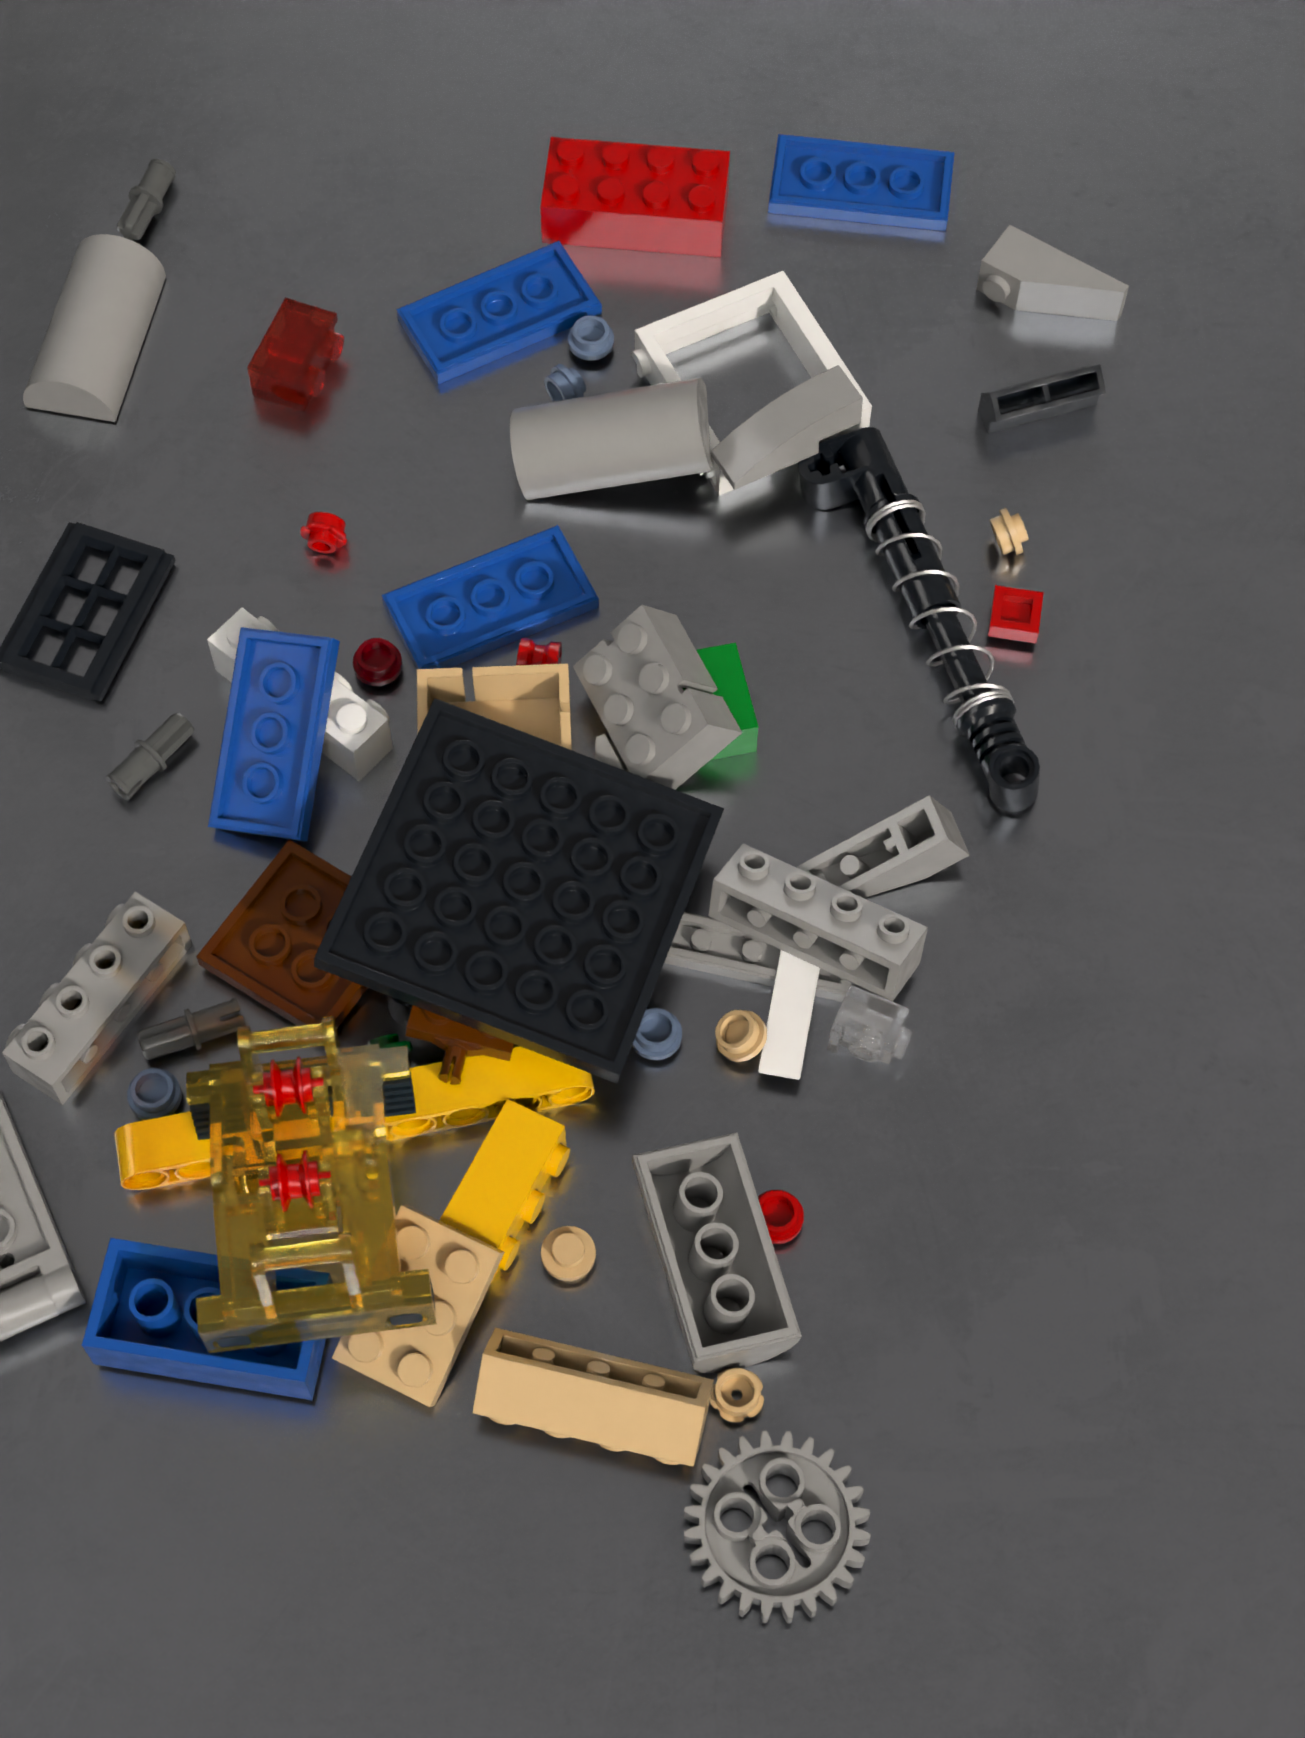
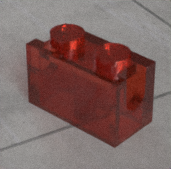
(295, 355)

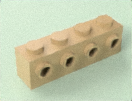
(592, 1397)

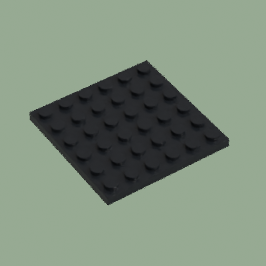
(521, 890)

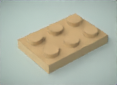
(421, 1357)

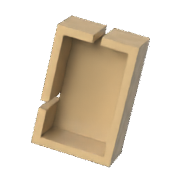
(518, 696)

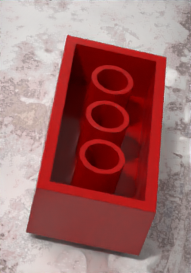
(635, 196)

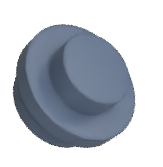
(591, 338)
(564, 383)
(658, 1035)
(154, 1093)

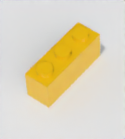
(508, 1178)

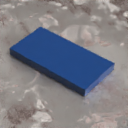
(861, 182)
(498, 312)
(490, 601)
(274, 733)

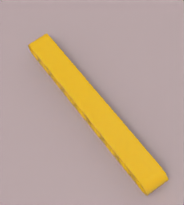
(169, 1153)

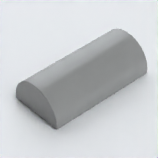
(96, 329)
(611, 439)
(716, 1253)

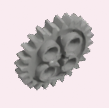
(734, 1554)

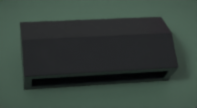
(1040, 390)

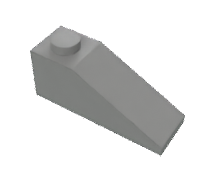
(1045, 280)
(893, 851)

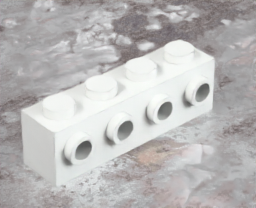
(355, 729)

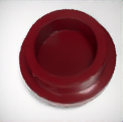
(377, 662)

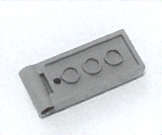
(42, 1277)

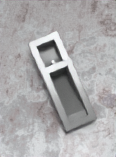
(789, 428)

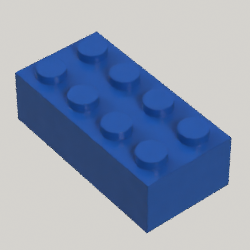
(149, 1323)

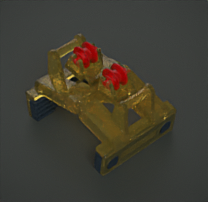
(295, 1180)

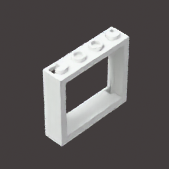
(769, 295)

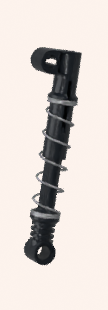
(985, 714)

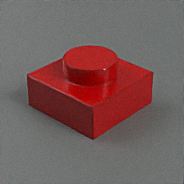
(1015, 614)

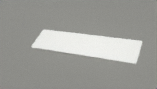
(789, 1017)

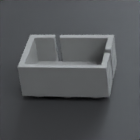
(642, 699)

